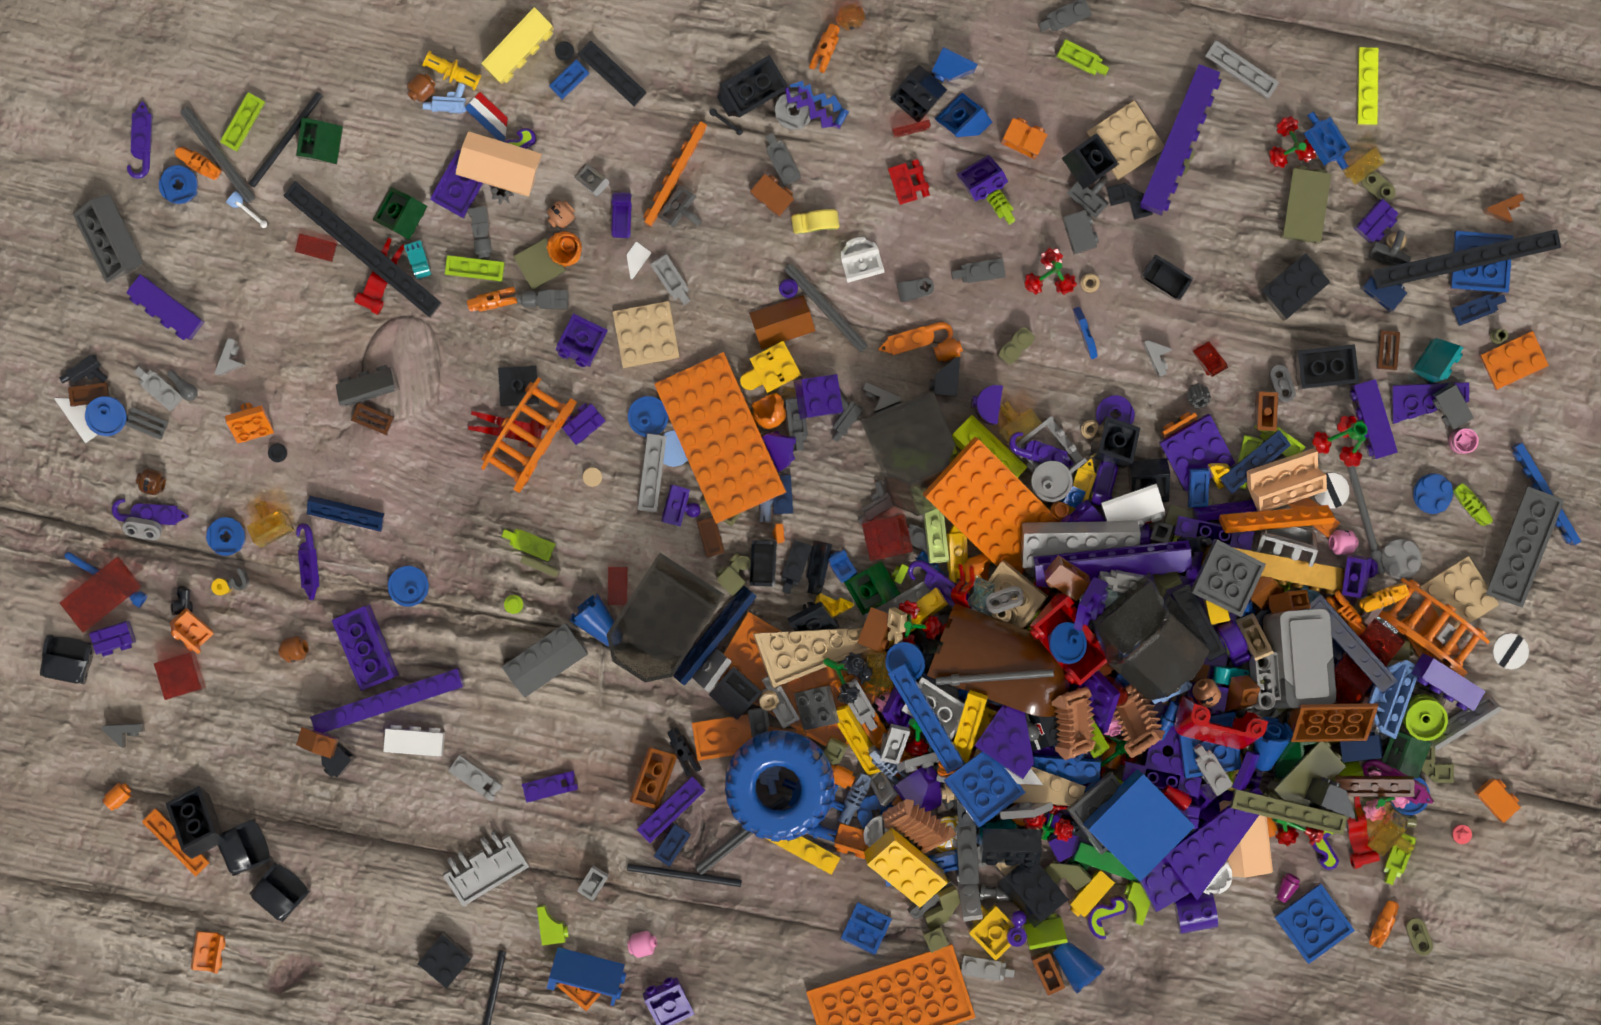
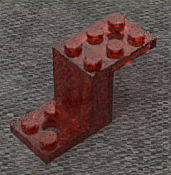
(1349, 678)

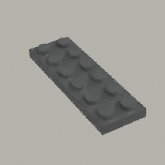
(1524, 546)

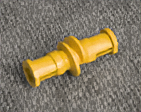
(451, 70)

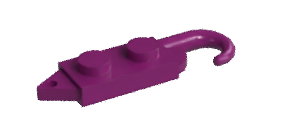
(1420, 790)

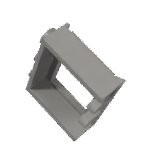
(1060, 436)
(1298, 537)

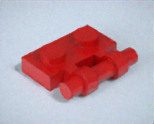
(903, 184)

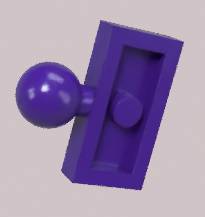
(677, 504)

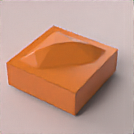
(778, 533)

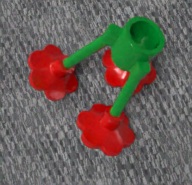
(1348, 428)

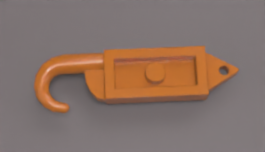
(914, 338)

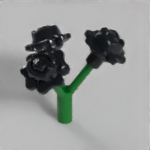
(853, 665)

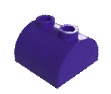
(988, 404)
(1196, 914)

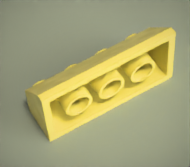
(518, 46)

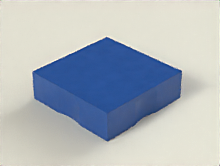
(1138, 825)

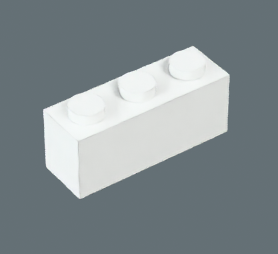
(414, 741)

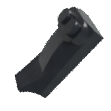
(751, 88)

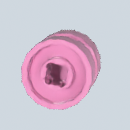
(1463, 441)

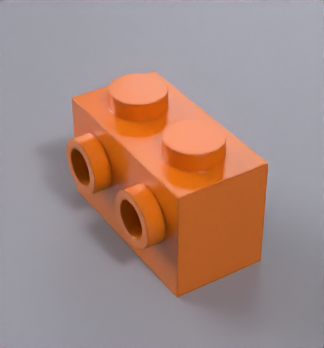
(1497, 799)

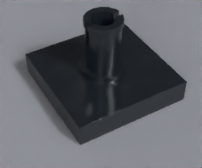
(513, 384)
(813, 618)

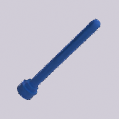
(137, 598)

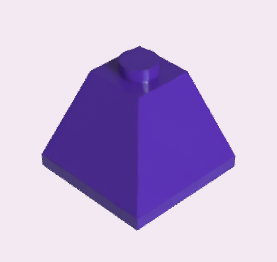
(921, 788)

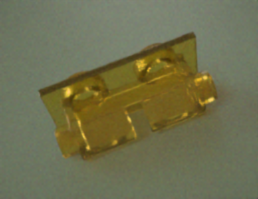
(1364, 166)

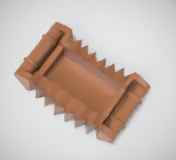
(1138, 722)
(1074, 723)
(918, 825)

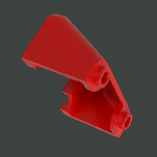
(1060, 611)
(1193, 722)

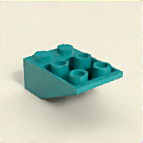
(1437, 360)

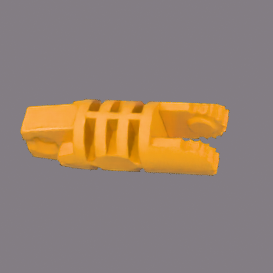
(1384, 597)

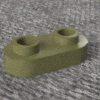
(1376, 188)
(1418, 936)

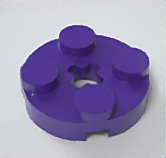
(1120, 404)

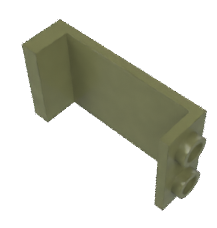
(1306, 205)
(1316, 763)

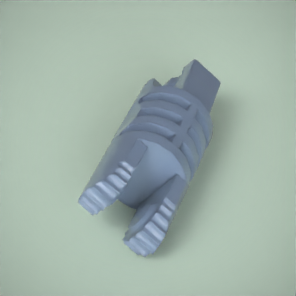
(887, 768)

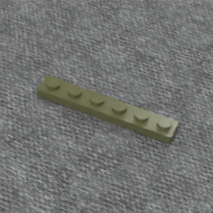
(1288, 811)

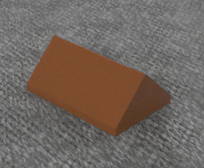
(782, 322)
(1265, 587)
(653, 777)

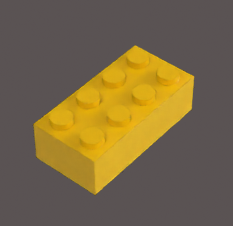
(905, 867)

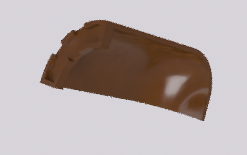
(988, 645)

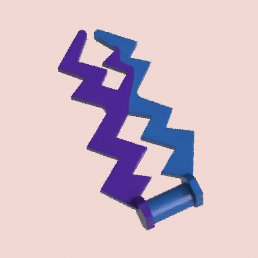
(809, 101)

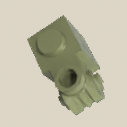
(730, 577)

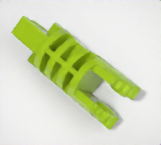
(1001, 206)
(1472, 505)

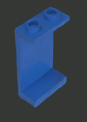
(587, 973)

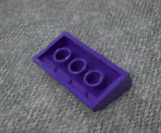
(365, 647)

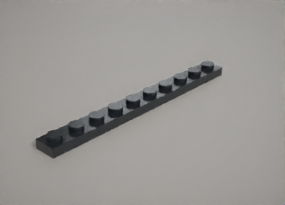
(362, 249)
(1466, 259)

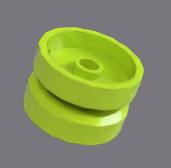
(1435, 717)

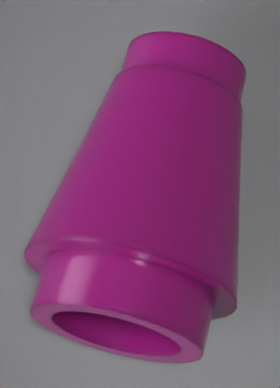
(1287, 887)

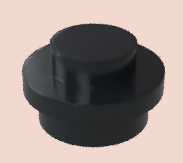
(564, 51)
(277, 452)

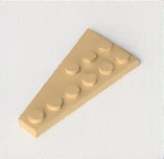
(802, 652)
(1054, 789)

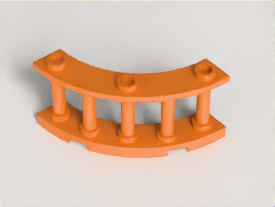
(540, 445)
(1426, 641)

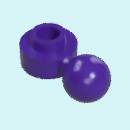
(1018, 918)

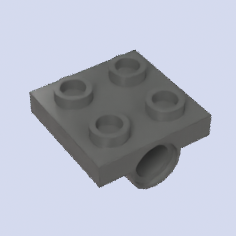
(816, 707)

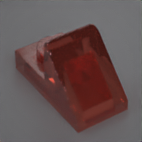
(1210, 359)

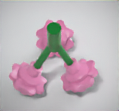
(1375, 808)

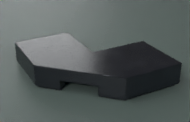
(1125, 193)

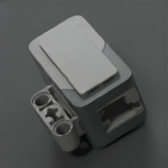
(1300, 663)

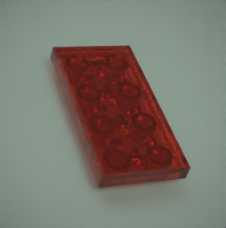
(100, 594)

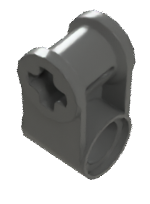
(911, 289)

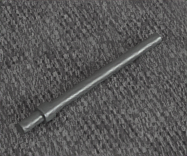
(1375, 553)
(956, 679)

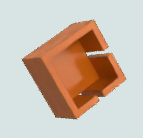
(1024, 138)

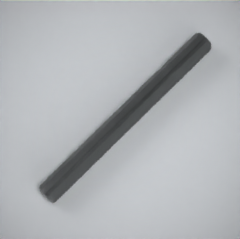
(217, 154)
(825, 307)
(733, 842)

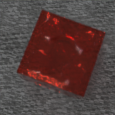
(887, 537)
(179, 675)

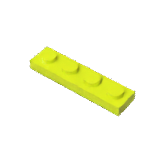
(1367, 86)

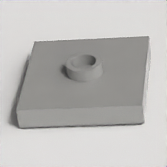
(712, 670)
(1026, 810)

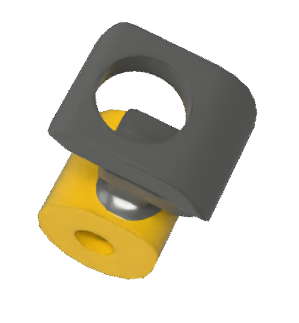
(223, 586)

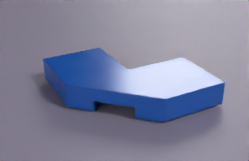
(1083, 327)

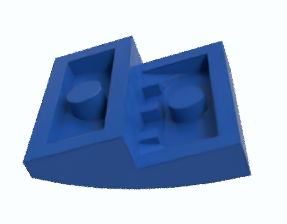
(866, 928)

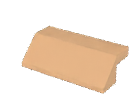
(498, 163)
(1286, 480)
(1253, 852)

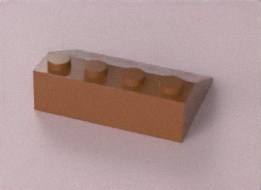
(1332, 722)

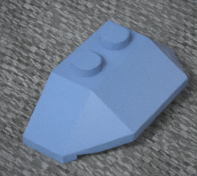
(1395, 700)

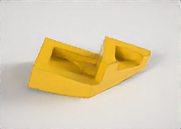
(1218, 470)
(834, 607)

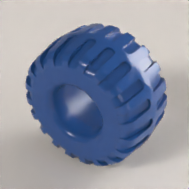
(788, 751)

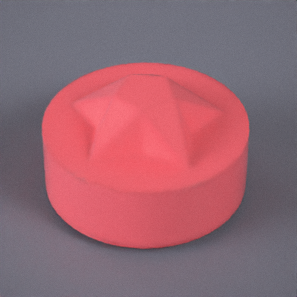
(1461, 834)

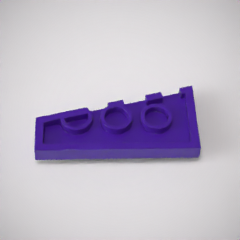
(1416, 399)

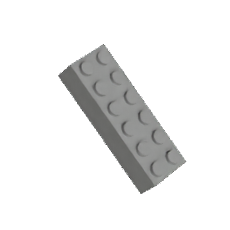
(1071, 537)

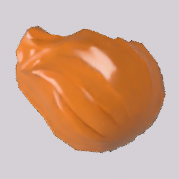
(564, 248)
(769, 411)
(980, 564)

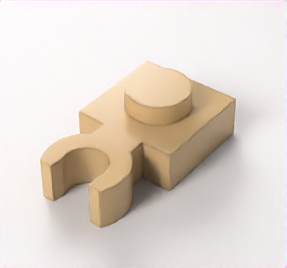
(896, 622)

